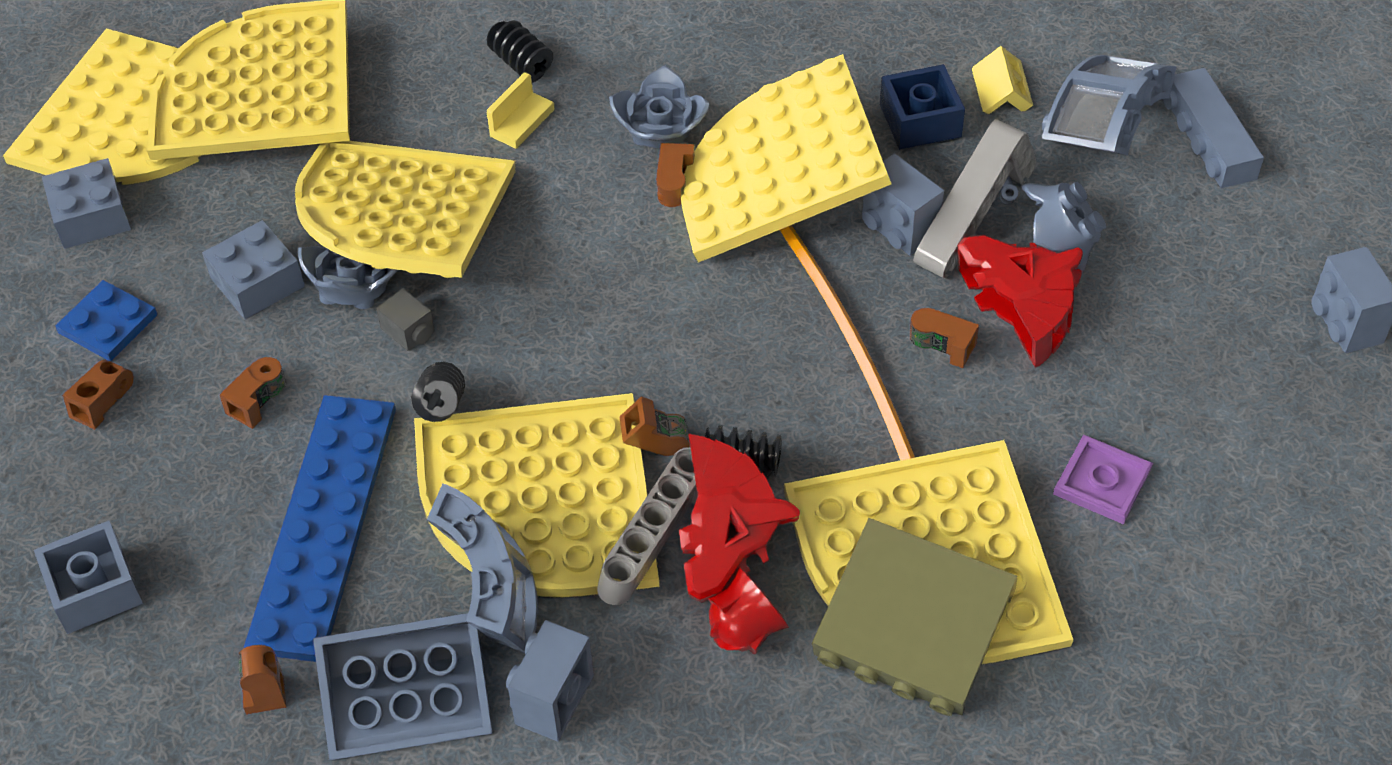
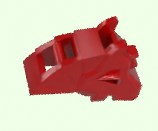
(1024, 288)
(728, 491)

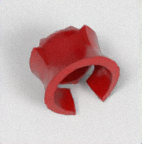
(743, 615)

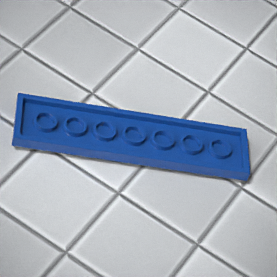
(321, 527)

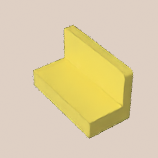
(1001, 80)
(517, 112)

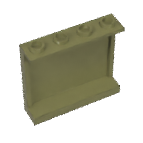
(913, 617)

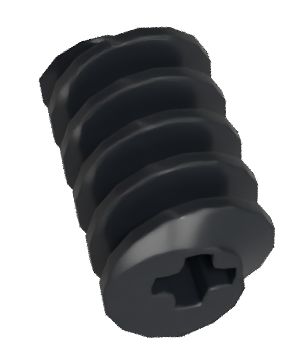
(519, 49)
(433, 405)
(764, 455)

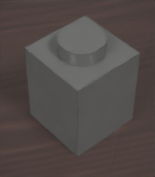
(405, 319)

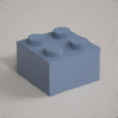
(85, 203)
(903, 208)
(253, 269)
(1354, 300)
(87, 577)
(550, 680)

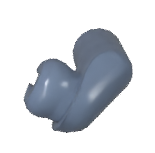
(1008, 192)

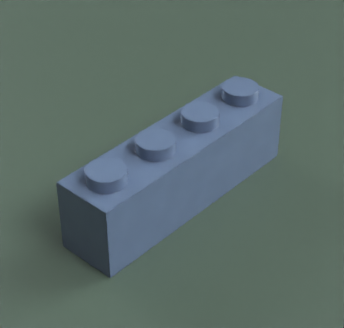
(1213, 129)

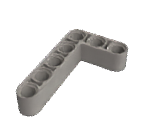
(999, 154)
(664, 510)

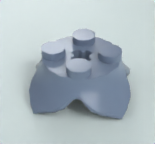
(660, 109)
(1065, 218)
(343, 279)

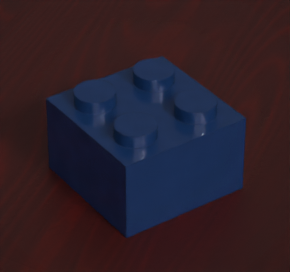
(921, 106)

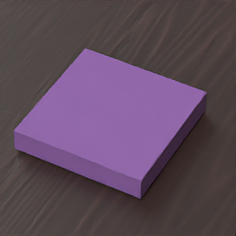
(1103, 479)

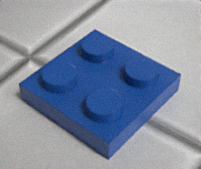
(106, 320)

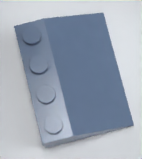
(402, 686)

